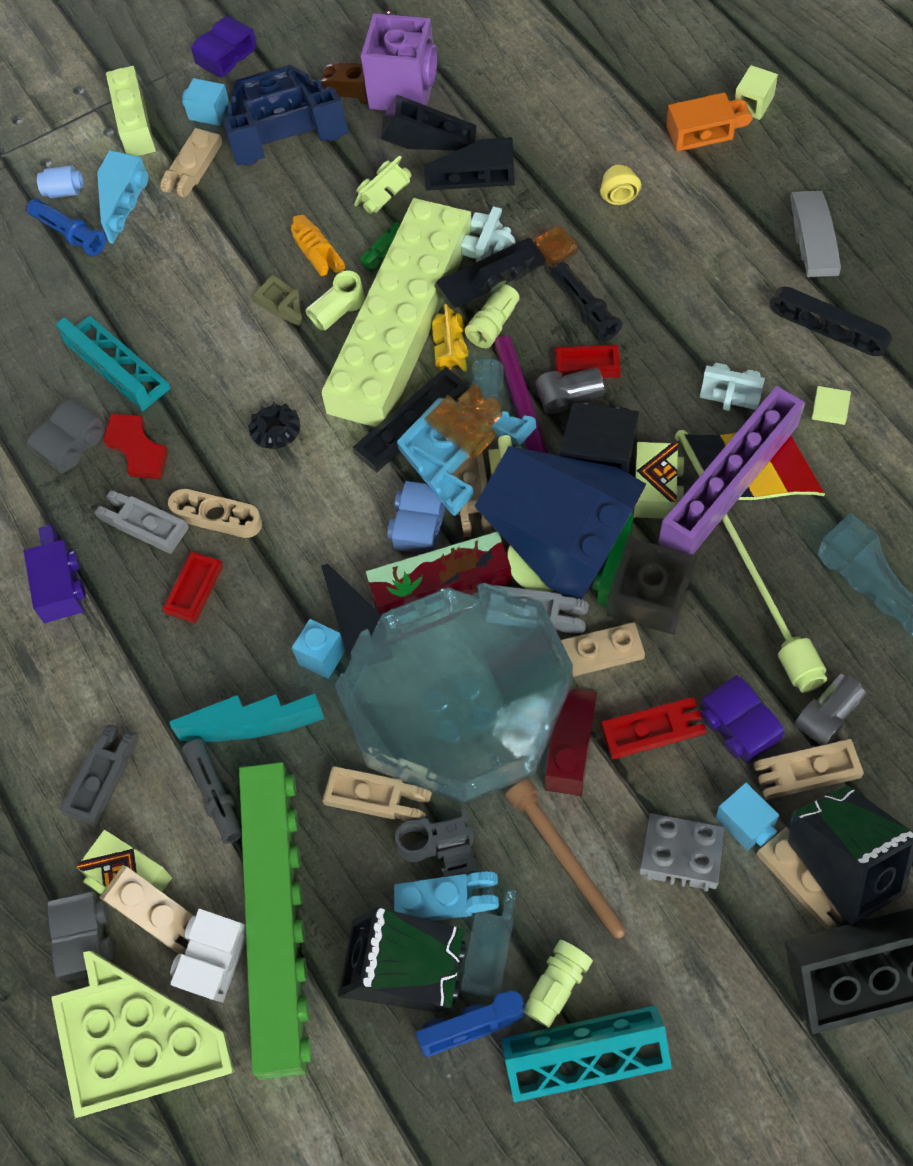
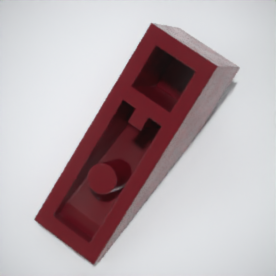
(571, 744)

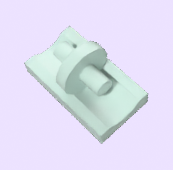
(492, 236)
(732, 387)

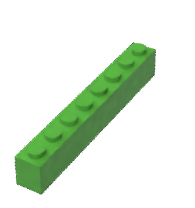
(273, 924)

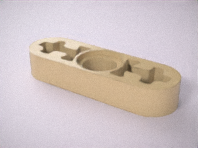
(224, 524)

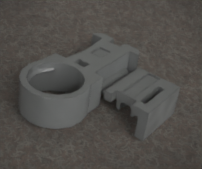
(449, 840)

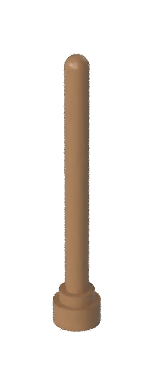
(524, 798)

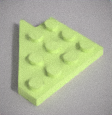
(131, 1040)

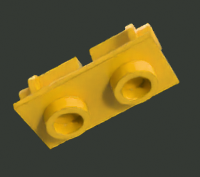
(449, 329)

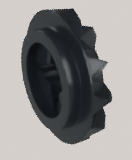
(279, 435)

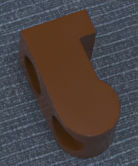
(346, 80)

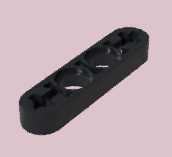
(863, 334)

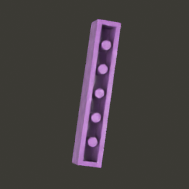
(731, 472)

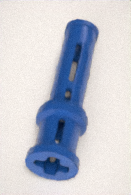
(75, 231)

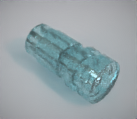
(489, 377)

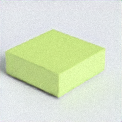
(831, 405)

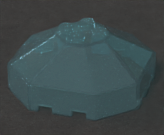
(457, 691)

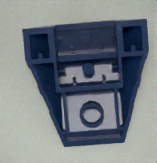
(559, 514)

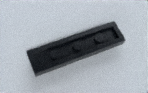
(381, 443)

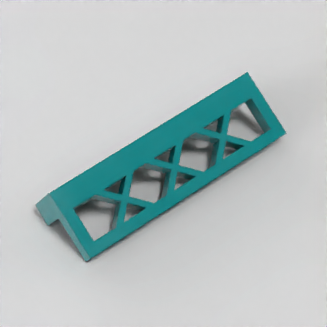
(110, 367)
(582, 1040)

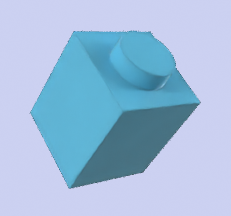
(205, 101)
(319, 648)
(748, 817)

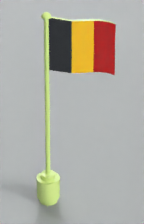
(782, 476)

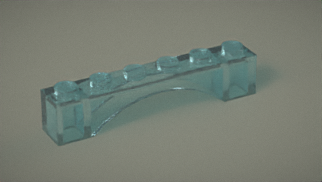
(857, 556)

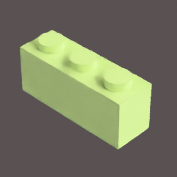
(130, 111)

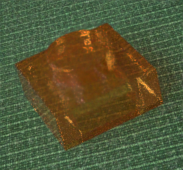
(556, 245)

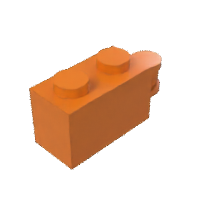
(705, 120)

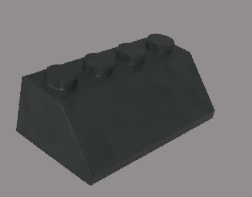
(854, 971)

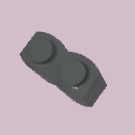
(66, 436)
(75, 928)

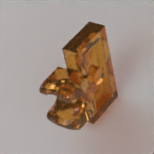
(467, 422)

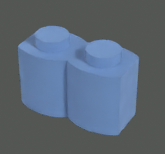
(417, 519)

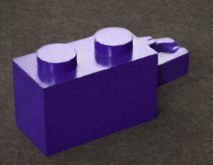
(53, 577)

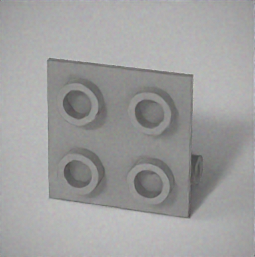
(682, 851)

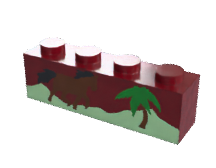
(452, 567)

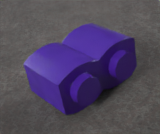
(224, 46)
(741, 719)

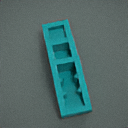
(233, 721)

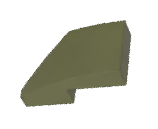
(279, 299)

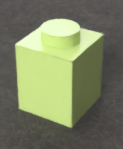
(757, 90)

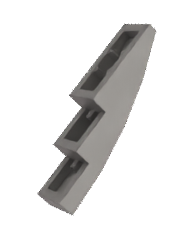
(815, 233)

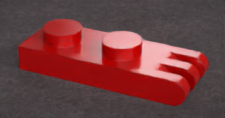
(652, 728)

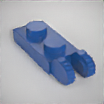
(472, 1024)

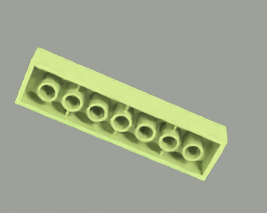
(396, 314)

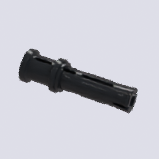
(592, 309)

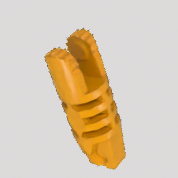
(315, 246)

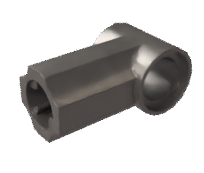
(561, 391)
(826, 716)

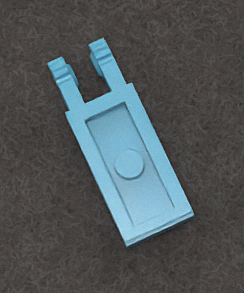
(445, 896)

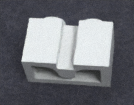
(210, 955)

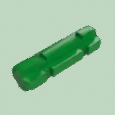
(379, 249)

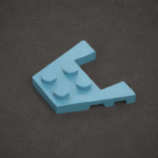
(438, 458)

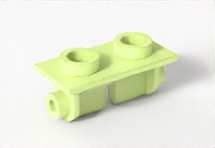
(388, 176)

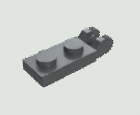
(99, 777)

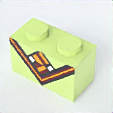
(658, 467)
(108, 857)

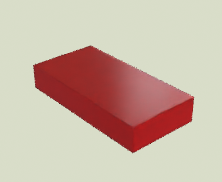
(581, 358)
(193, 587)

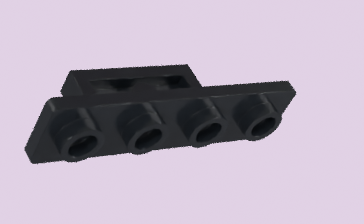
(490, 273)

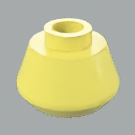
(620, 185)

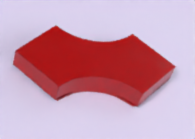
(128, 436)

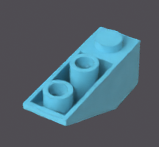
(119, 185)

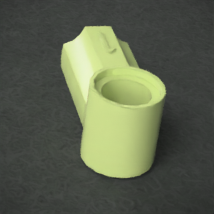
(337, 300)

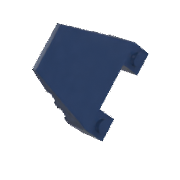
(279, 107)

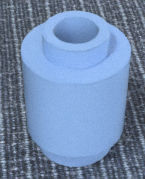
(60, 182)

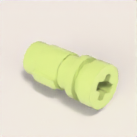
(488, 322)
(556, 983)

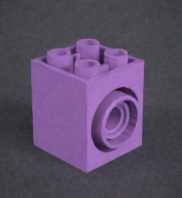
(398, 60)

